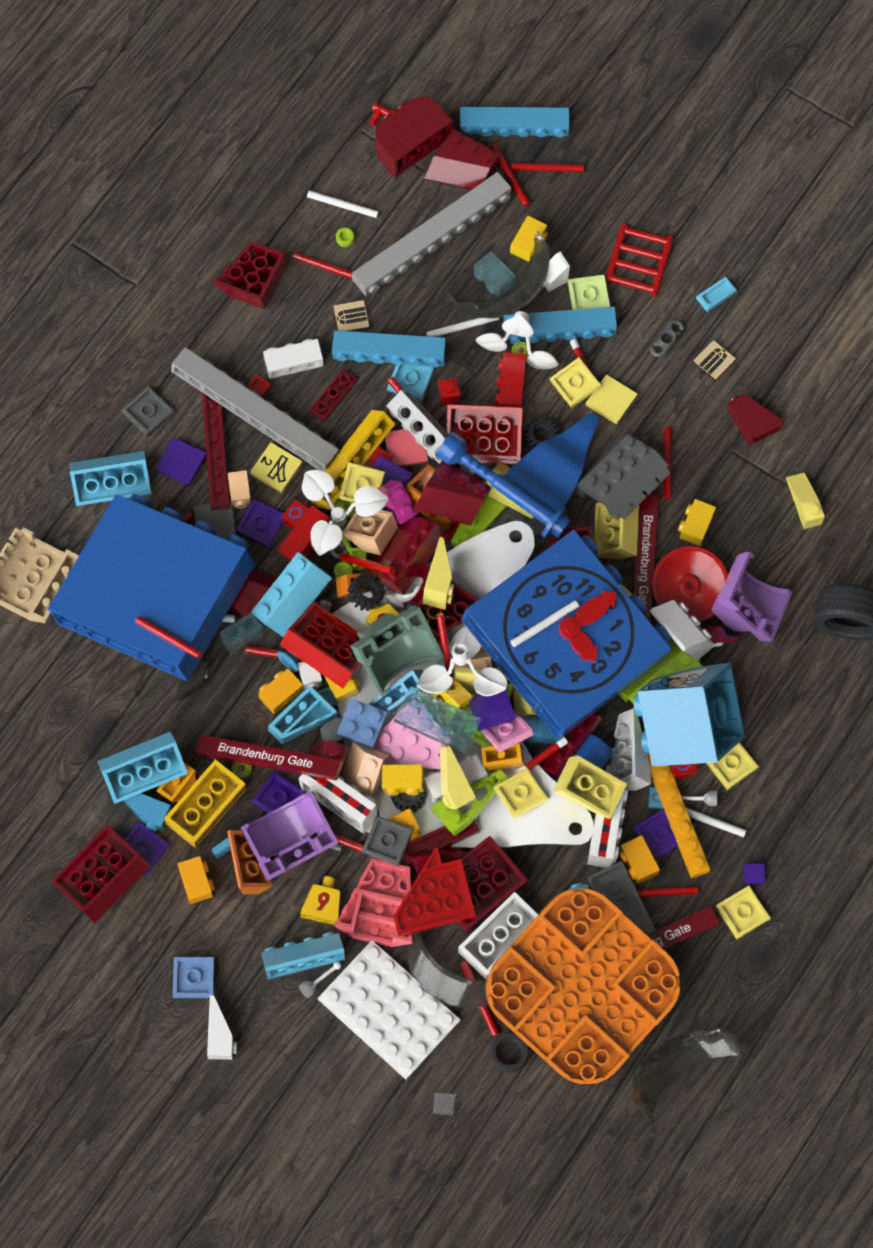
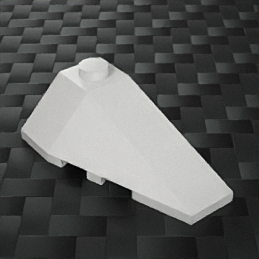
(629, 760)

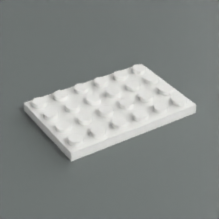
(388, 1010)

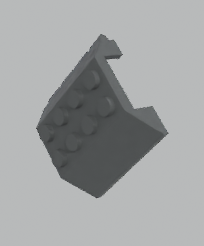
(622, 475)

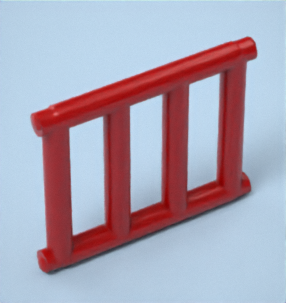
(658, 273)

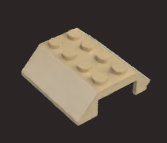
(32, 574)

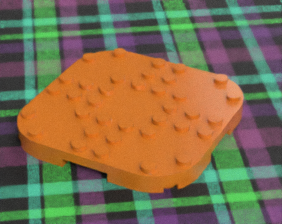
(582, 986)

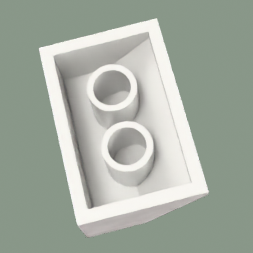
(683, 628)

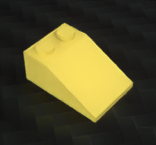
(438, 587)
(589, 787)

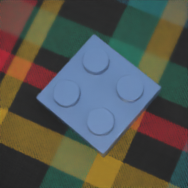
(362, 723)
(193, 977)

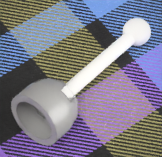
(709, 798)
(308, 987)

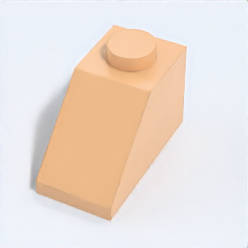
(239, 489)

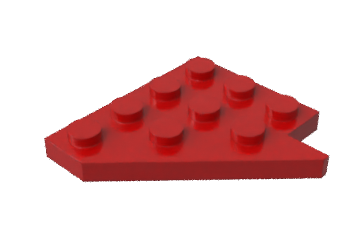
(435, 898)

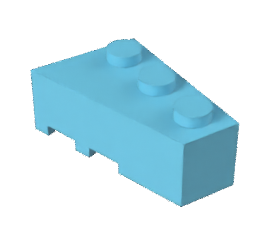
(302, 715)

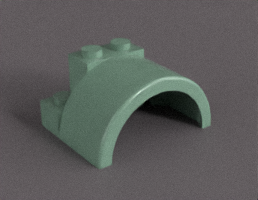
(395, 645)

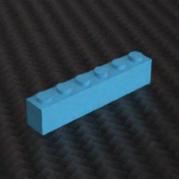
(514, 121)
(568, 325)
(389, 348)

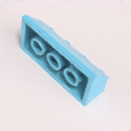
(105, 477)
(291, 594)
(142, 767)
(303, 956)

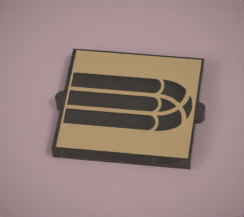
(351, 316)
(714, 360)

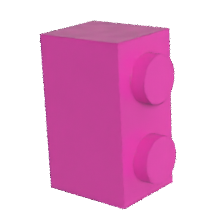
(399, 501)

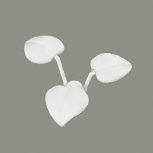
(518, 326)
(328, 536)
(462, 646)

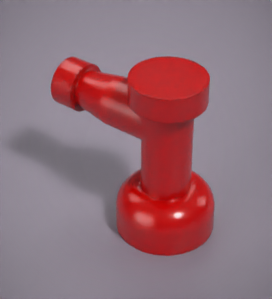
(379, 110)

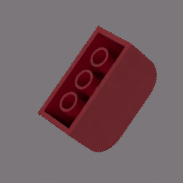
(411, 134)

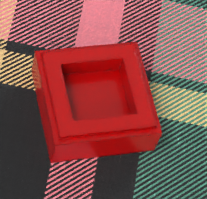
(259, 385)

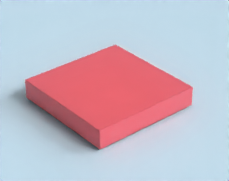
(405, 449)

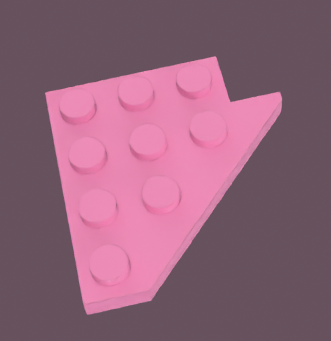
(408, 747)

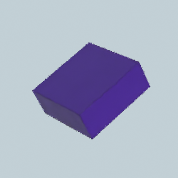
(754, 874)

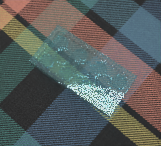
(437, 720)

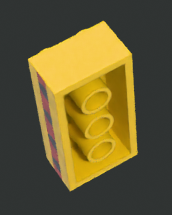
(205, 803)

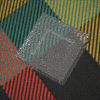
(443, 1104)

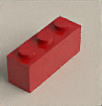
(511, 380)
(300, 537)

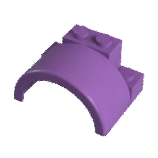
(749, 603)
(287, 835)

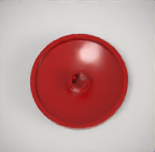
(689, 577)

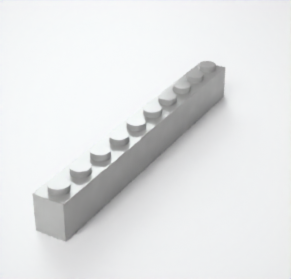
(431, 234)
(254, 409)

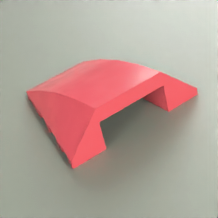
(374, 903)

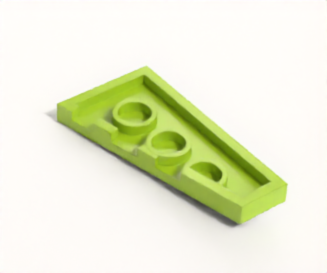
(484, 519)

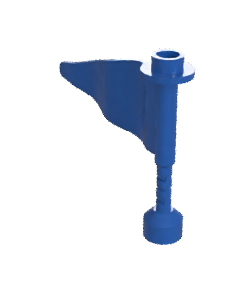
(541, 479)

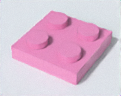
(508, 733)

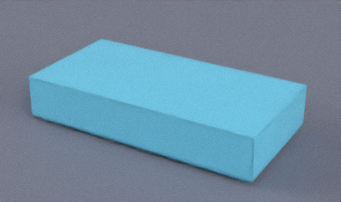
(716, 294)

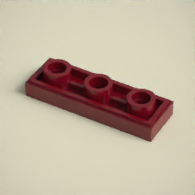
(326, 402)

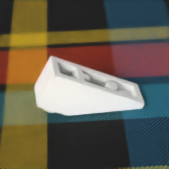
(219, 1036)

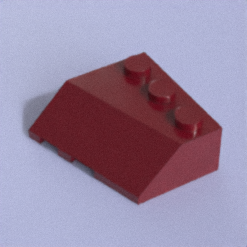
(462, 162)
(253, 275)
(453, 495)
(252, 592)
(453, 613)

